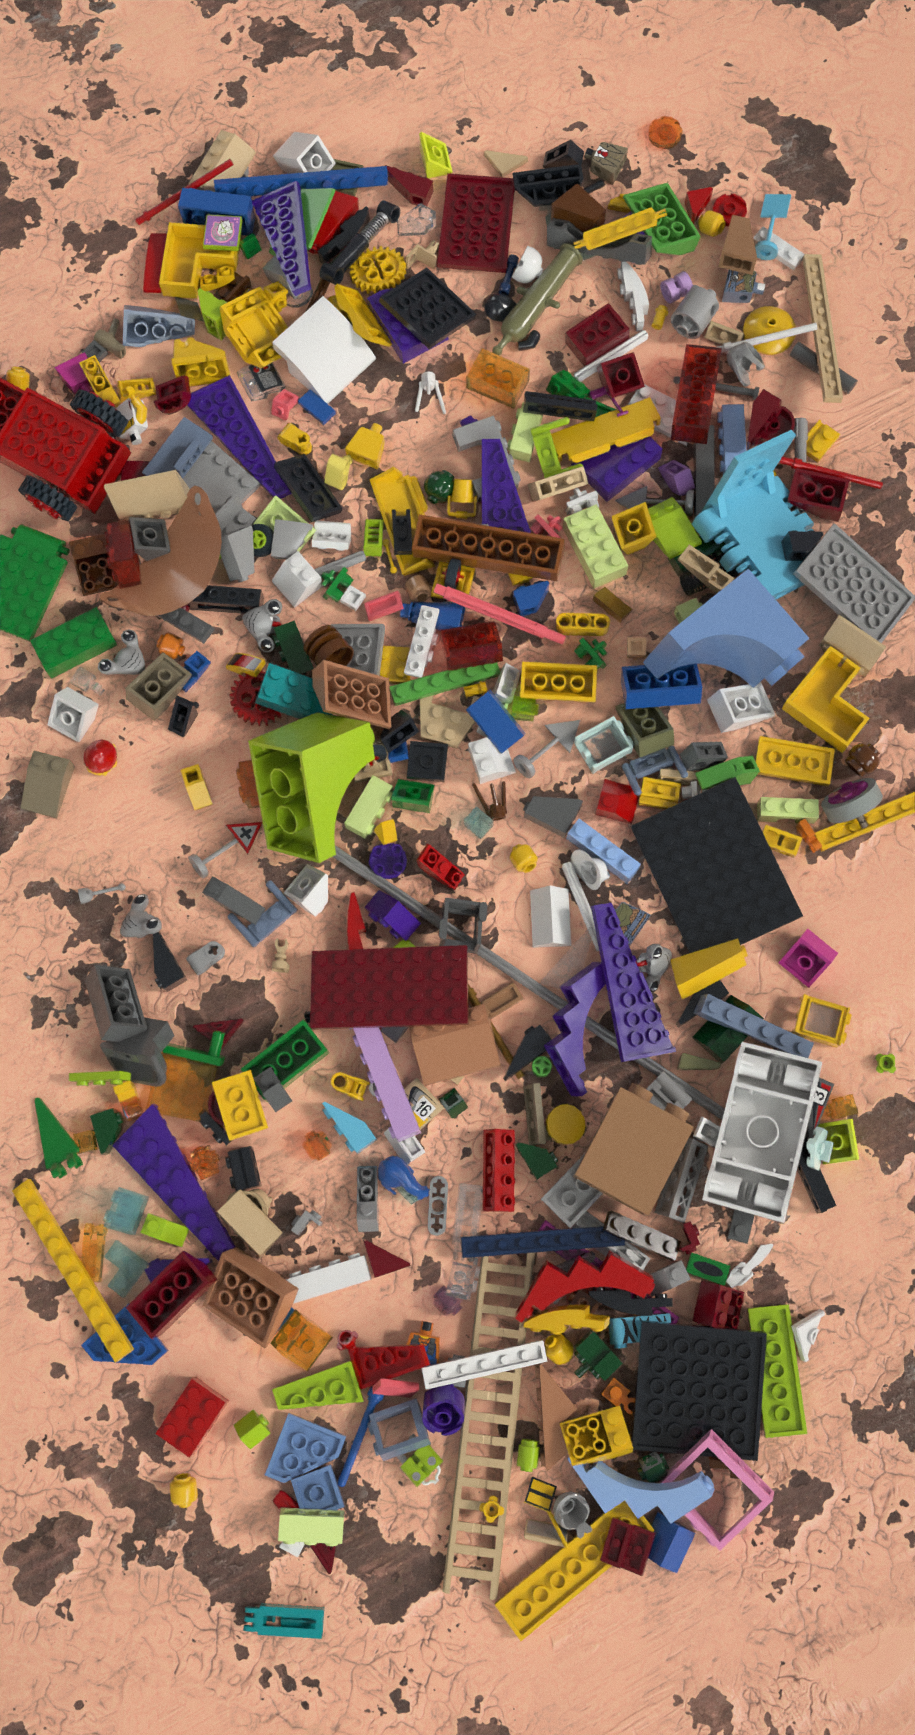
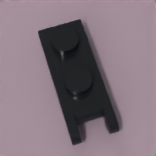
(402, 533)

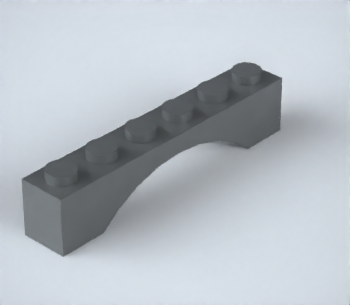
(631, 249)

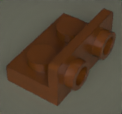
(233, 289)

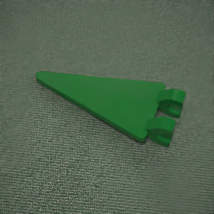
(56, 1142)

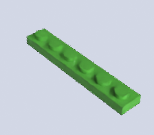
(441, 682)

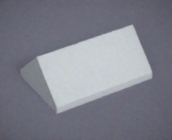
(550, 917)

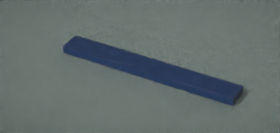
(538, 1242)

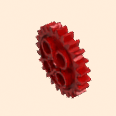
(243, 689)

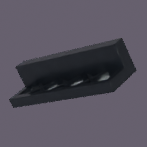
(559, 406)
(815, 1183)

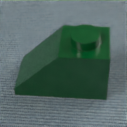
(107, 1128)
(537, 1159)

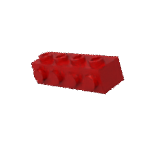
(498, 1170)

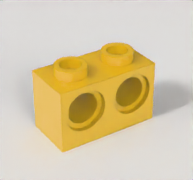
(782, 841)

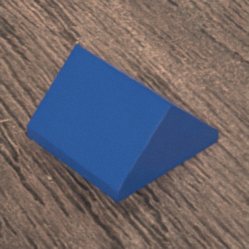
(669, 1543)

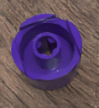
(443, 1409)

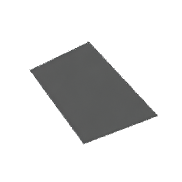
(189, 309)

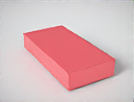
(383, 605)
(395, 1388)

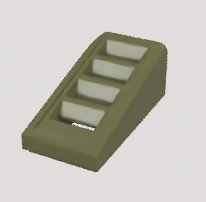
(692, 1062)

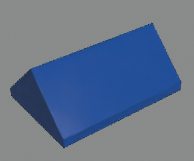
(495, 721)

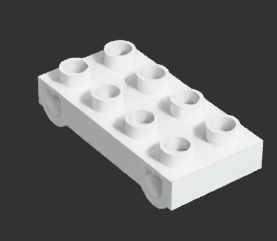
(762, 1132)

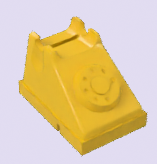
(199, 362)

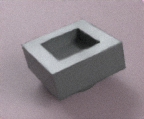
(95, 349)

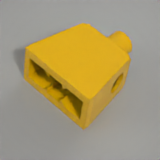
(367, 446)

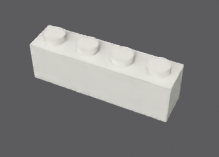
(331, 1278)

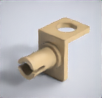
(424, 255)

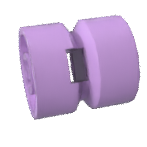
(675, 287)

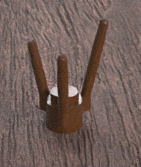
(496, 811)

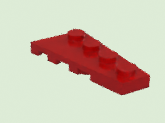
(386, 1362)

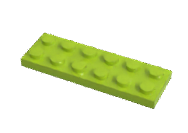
(782, 1395)

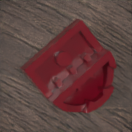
(173, 395)

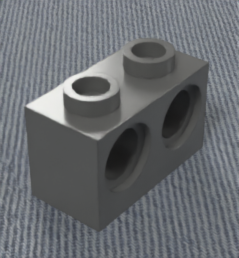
(703, 755)

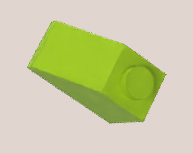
(164, 1230)

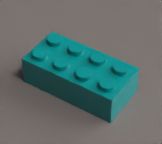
(288, 693)

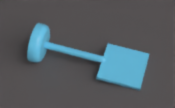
(773, 207)

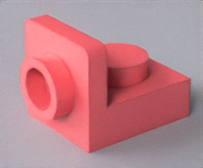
(283, 403)

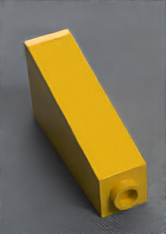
(707, 966)

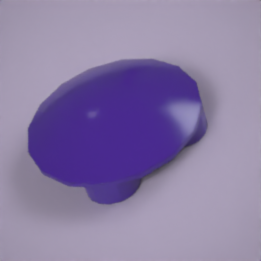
(388, 860)

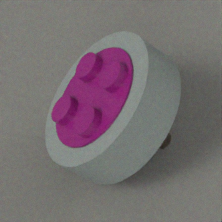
(852, 801)

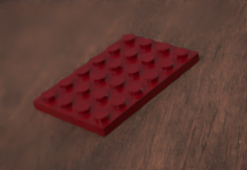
(476, 223)

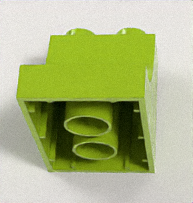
(303, 777)

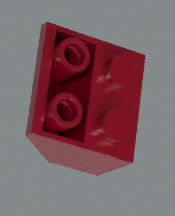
(718, 1305)

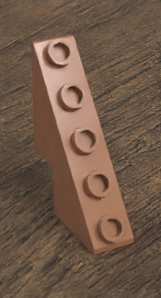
(554, 1410)

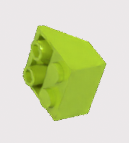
(211, 313)

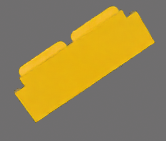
(596, 436)
(401, 493)

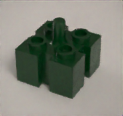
(595, 1357)

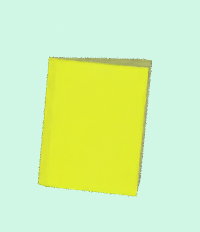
(434, 156)
(844, 1140)

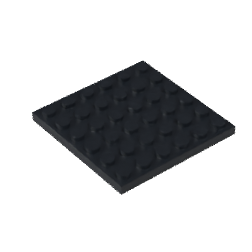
(697, 1383)

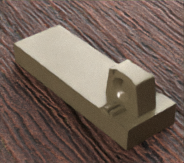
(534, 1115)

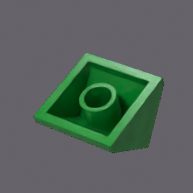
(413, 796)

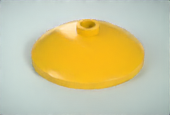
(759, 324)

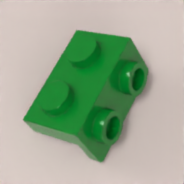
(566, 385)

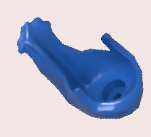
(395, 1173)

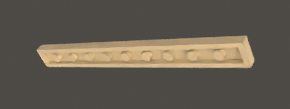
(824, 336)

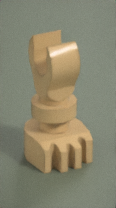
(280, 964)

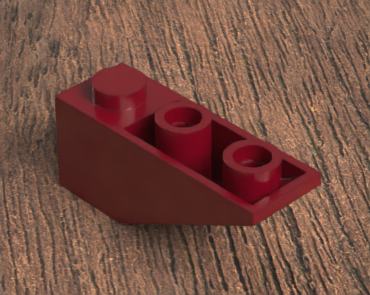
(410, 186)
(763, 411)

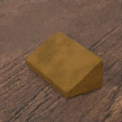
(612, 604)

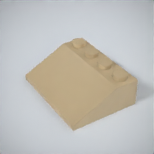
(148, 496)

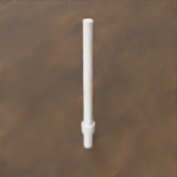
(770, 337)

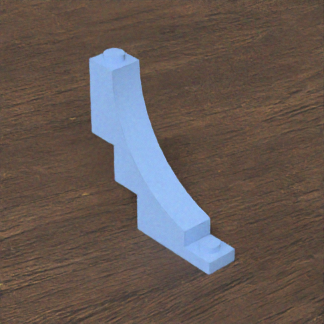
(672, 1498)

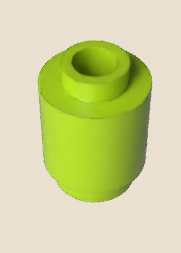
(528, 1455)

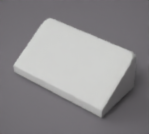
(407, 1149)

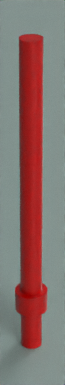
(798, 463)

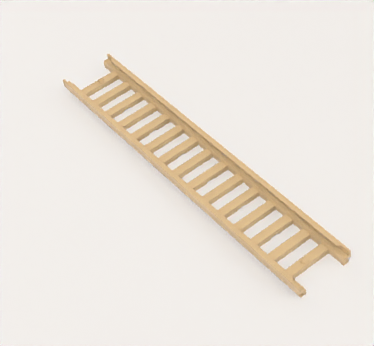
(465, 1437)

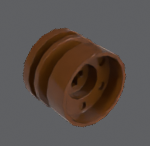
(328, 645)

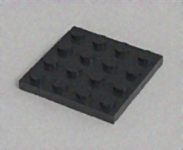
(427, 308)

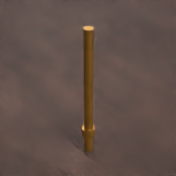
(499, 1041)

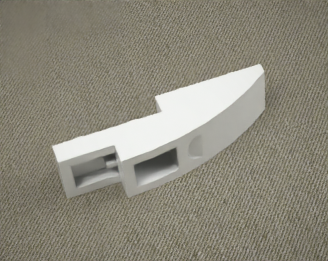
(635, 293)

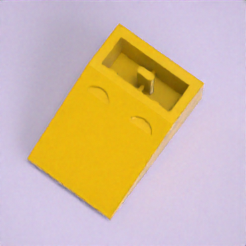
(596, 1437)

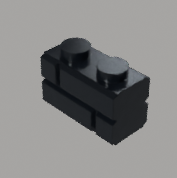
(243, 1168)

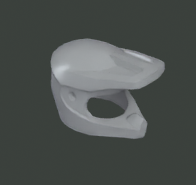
(740, 360)

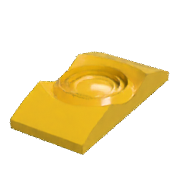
(360, 315)

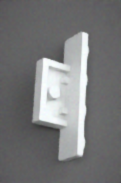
(422, 643)

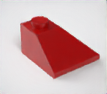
(617, 802)

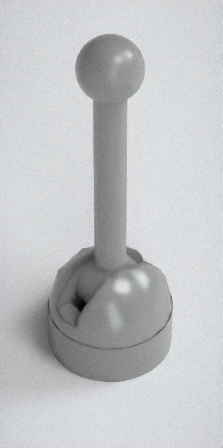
(86, 894)

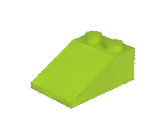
(672, 528)

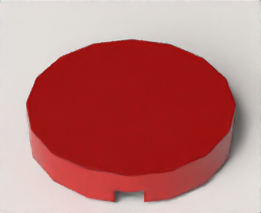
(730, 205)

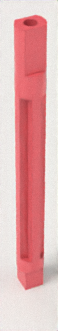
(498, 613)

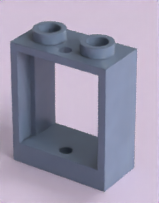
(405, 1446)

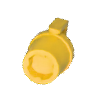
(462, 493)

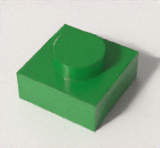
(250, 246)

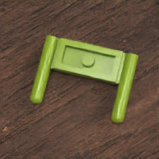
(546, 449)

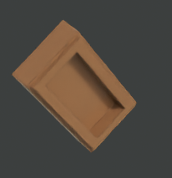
(502, 1000)

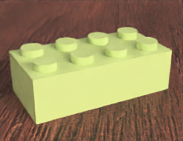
(595, 546)

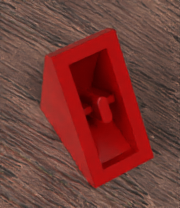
(697, 201)

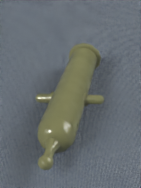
(538, 297)

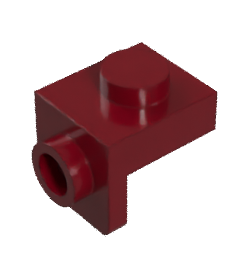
(691, 1233)

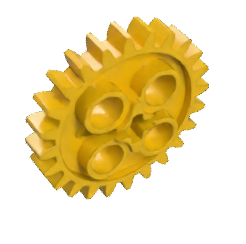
(389, 264)

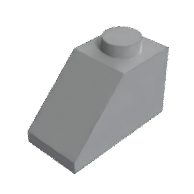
(669, 1277)

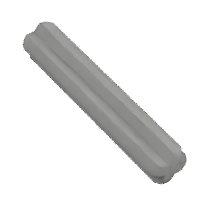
(346, 562)

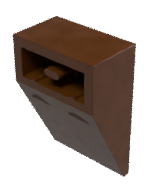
(92, 565)

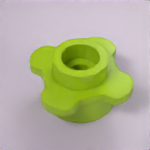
(890, 1067)

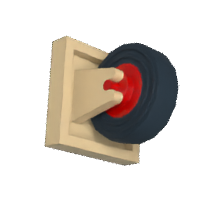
(378, 767)

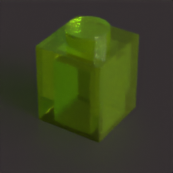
(524, 709)

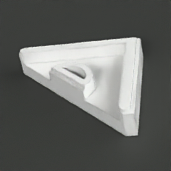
(806, 1332)

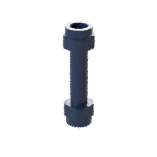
(512, 263)

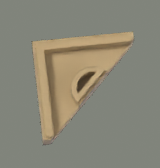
(505, 162)

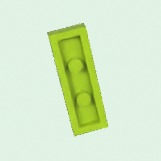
(100, 1078)

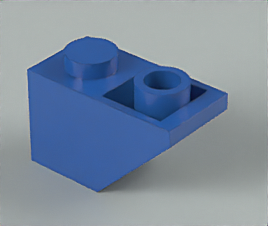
(530, 598)

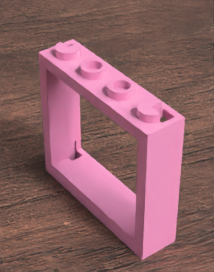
(740, 1469)

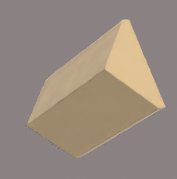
(249, 1223)

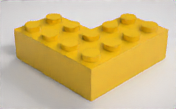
(185, 259)
(819, 705)

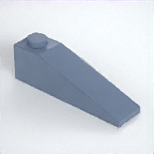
(151, 326)

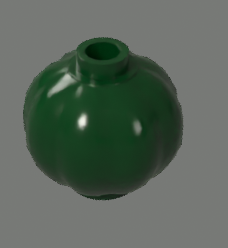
(439, 486)

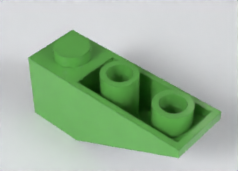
(742, 768)

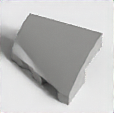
(288, 538)

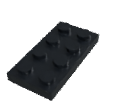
(308, 487)

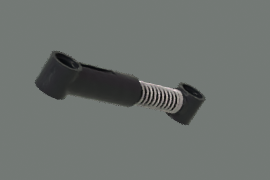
(335, 269)

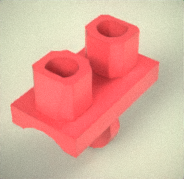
(541, 525)

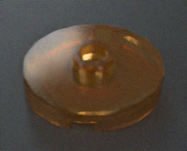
(665, 132)

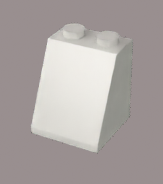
(304, 154)

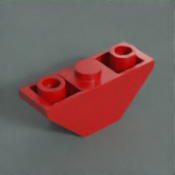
(439, 867)

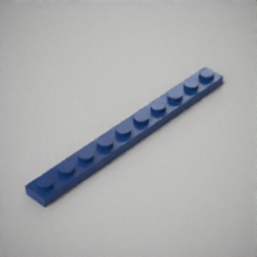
(308, 180)

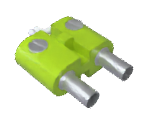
(421, 1465)

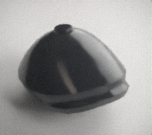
(498, 306)

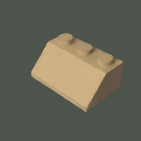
(853, 644)

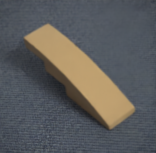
(705, 569)

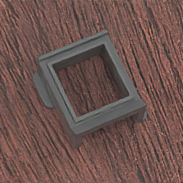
(468, 908)

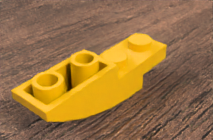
(560, 1317)

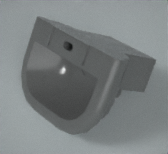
(142, 1053)

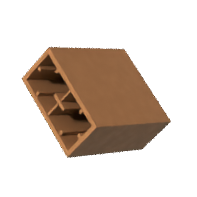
(635, 1149)

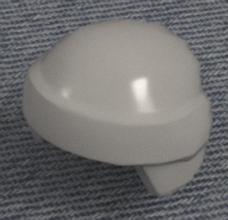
(571, 1512)

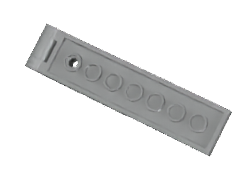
(572, 1197)

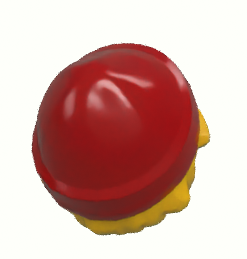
(100, 757)

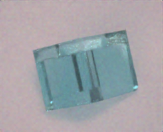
(478, 822)

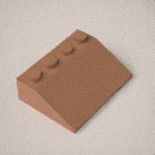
(352, 693)
(455, 1049)
(249, 1296)

